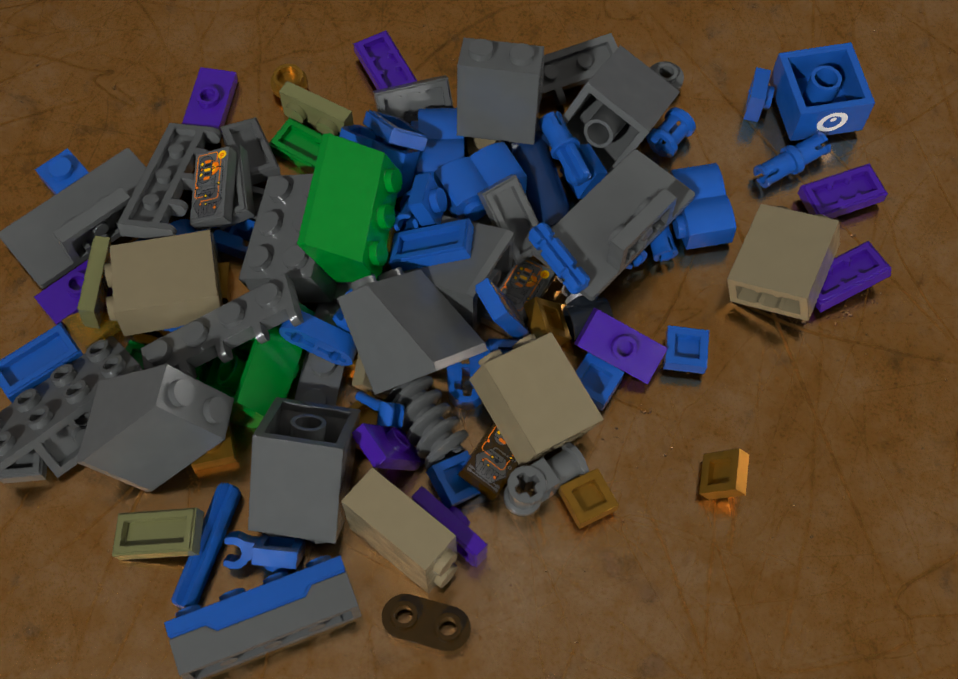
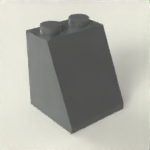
(499, 90)
(618, 107)
(457, 280)
(405, 328)
(152, 425)
(302, 470)

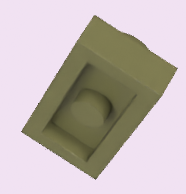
(314, 110)

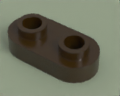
(424, 626)

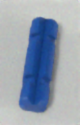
(559, 258)

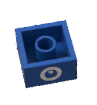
(821, 91)

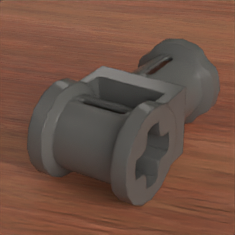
(543, 479)

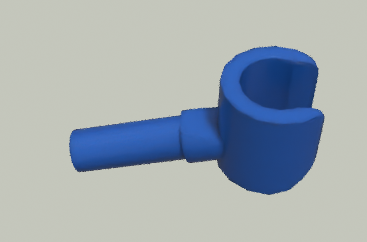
(388, 413)

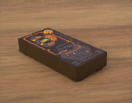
(489, 464)

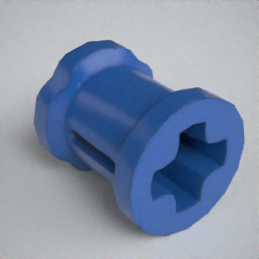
(672, 139)

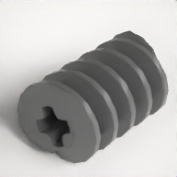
(426, 423)

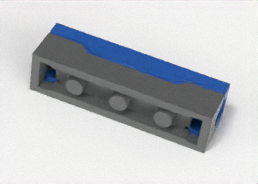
(262, 618)

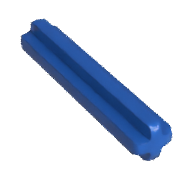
(213, 532)

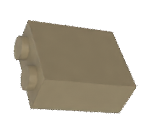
(784, 261)
(162, 282)
(534, 397)
(401, 531)

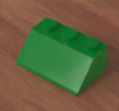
(350, 209)
(256, 375)

